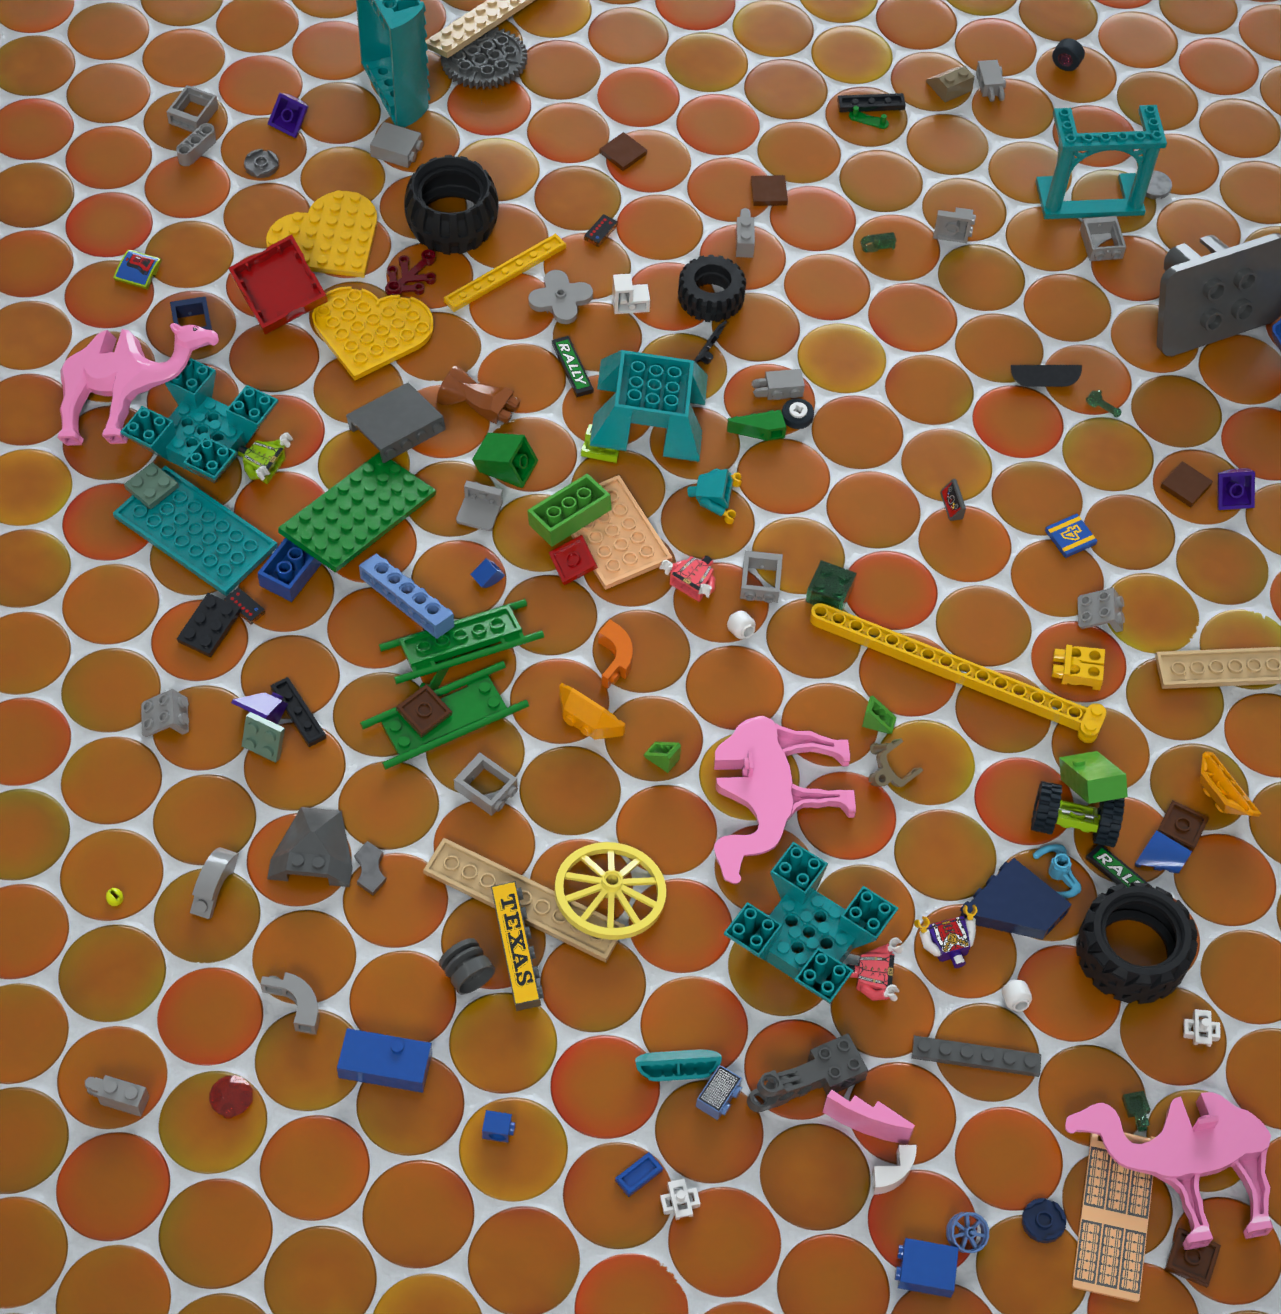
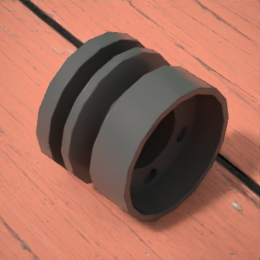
(467, 966)

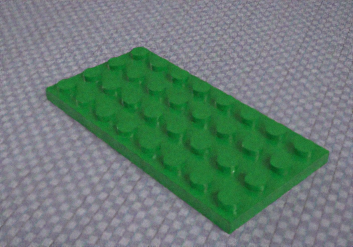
(356, 512)

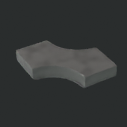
(369, 859)

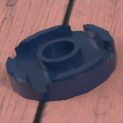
(1044, 1220)

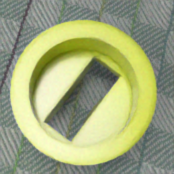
(111, 900)

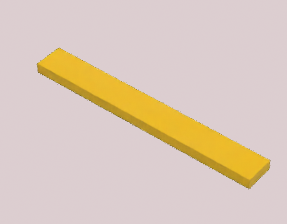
(504, 272)

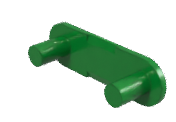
(873, 121)
(437, 679)

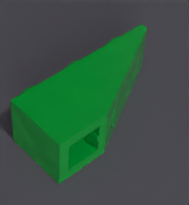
(762, 426)

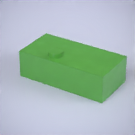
(569, 509)
(1093, 777)

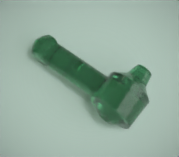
(1095, 399)

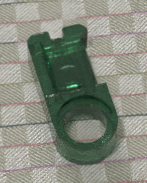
(880, 241)

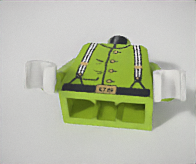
(264, 458)

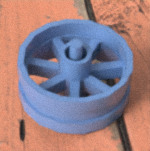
(967, 1232)

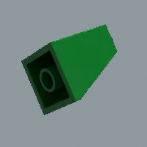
(506, 458)

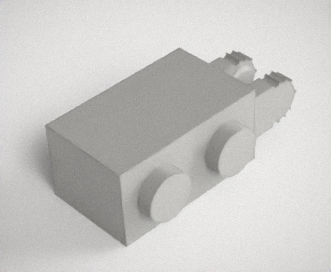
(990, 79)
(745, 234)
(780, 385)
(118, 1094)

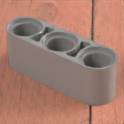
(196, 144)

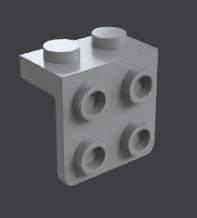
(480, 506)
(1101, 608)
(165, 711)

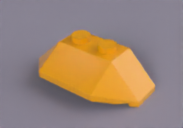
(588, 715)
(1223, 788)

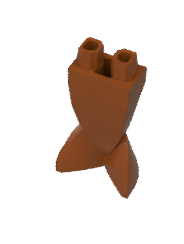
(484, 399)

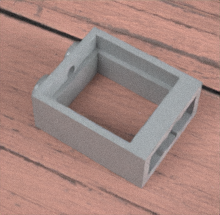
(187, 121)
(1108, 225)
(763, 561)
(472, 770)

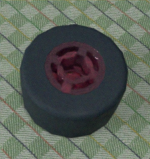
(1068, 54)

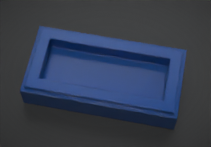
(639, 1174)

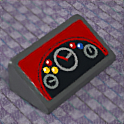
(953, 501)

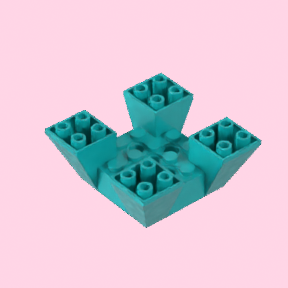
(650, 393)
(201, 431)
(841, 929)

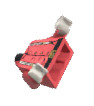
(691, 576)
(876, 972)

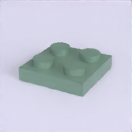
(151, 485)
(263, 737)

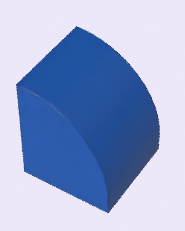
(487, 574)

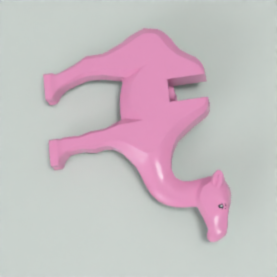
(120, 376)
(767, 786)
(1184, 1153)

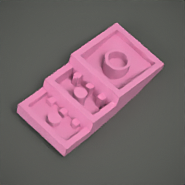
(869, 1120)

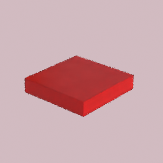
(573, 560)

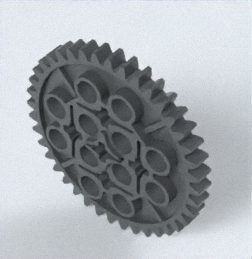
(487, 60)

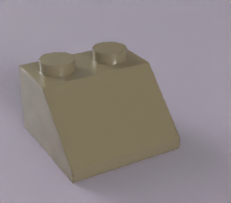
(952, 83)

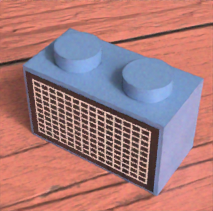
(719, 1092)

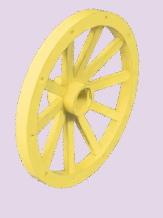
(610, 891)

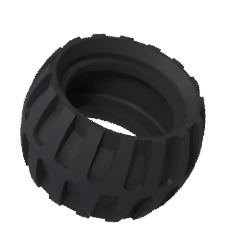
(451, 179)

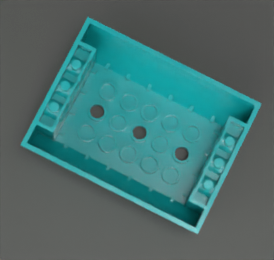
(395, 55)

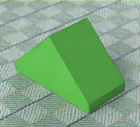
(878, 717)
(664, 754)

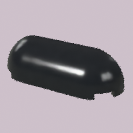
(1046, 375)

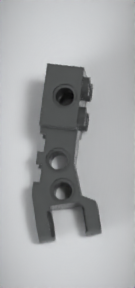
(830, 1066)

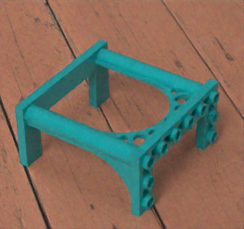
(1133, 185)

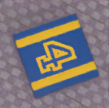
(1071, 535)

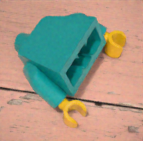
(714, 492)

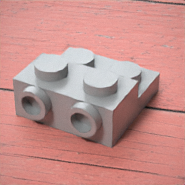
(954, 225)

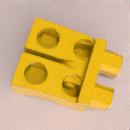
(1079, 666)

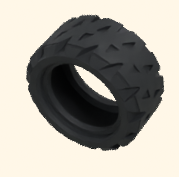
(1156, 910)

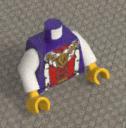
(950, 937)

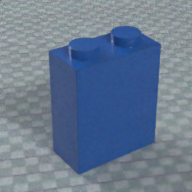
(927, 1267)

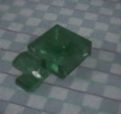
(1137, 1106)

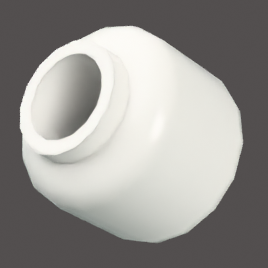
(741, 625)
(1017, 995)

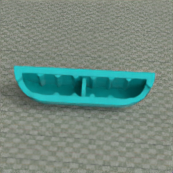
(678, 1064)

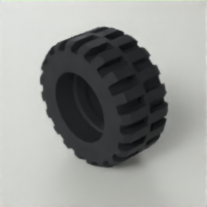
(716, 272)

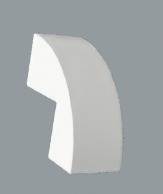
(890, 1177)

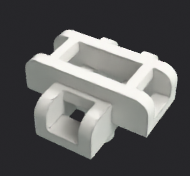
(1204, 1025)
(680, 1197)

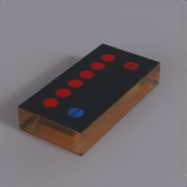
(601, 230)
(250, 609)

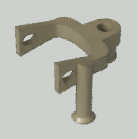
(885, 774)

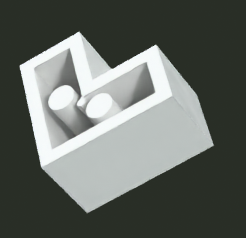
(629, 297)

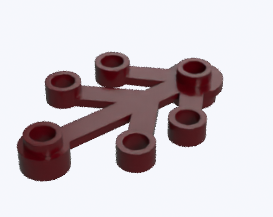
(397, 287)

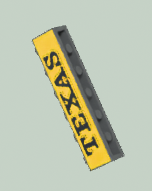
(516, 946)

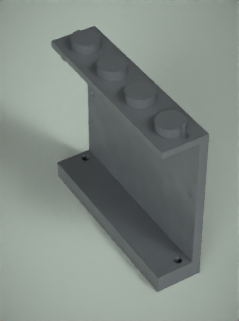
(397, 421)

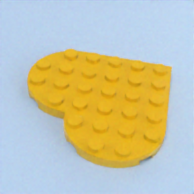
(333, 234)
(369, 330)

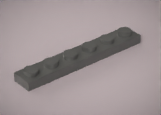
(976, 1056)

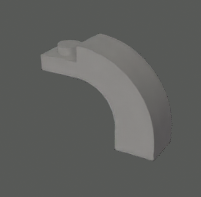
(211, 877)
(301, 994)

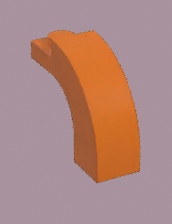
(619, 643)

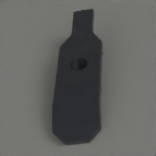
(705, 356)

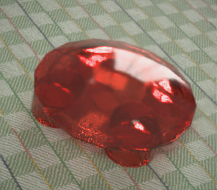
(231, 1096)

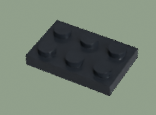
(209, 624)

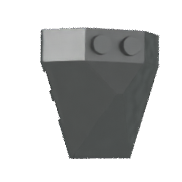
(314, 847)

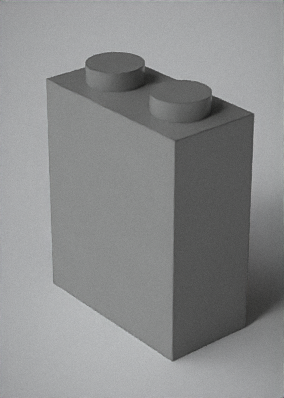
(396, 144)

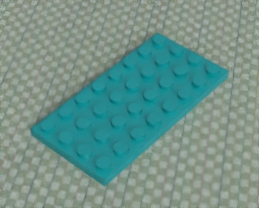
(199, 534)

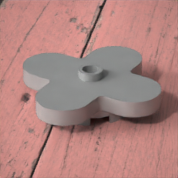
(560, 297)

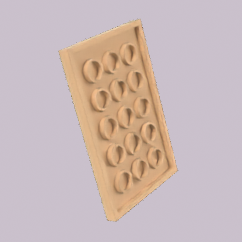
(623, 538)

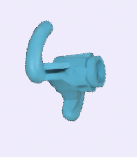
(1060, 868)

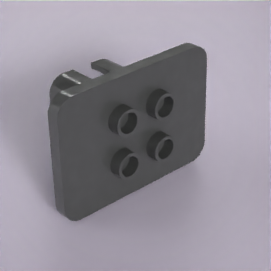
(1218, 292)

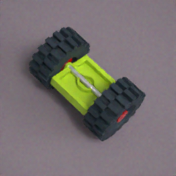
(1102, 821)

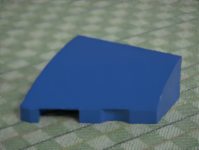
(1163, 854)

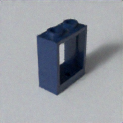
(191, 307)

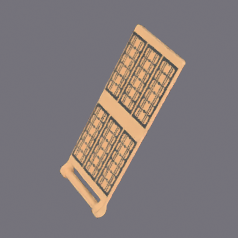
(1112, 1225)

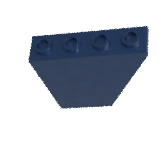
(1018, 903)

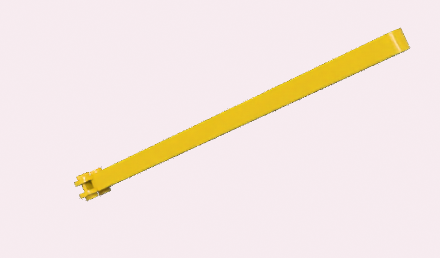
(1088, 719)

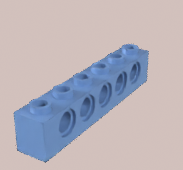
(407, 595)

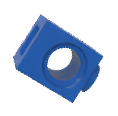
(498, 1126)

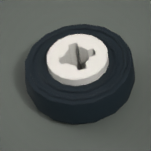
(791, 413)

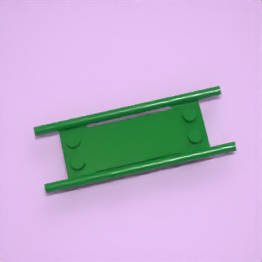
(467, 635)
(470, 707)

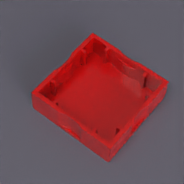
(278, 284)

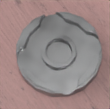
(261, 163)
(1159, 185)

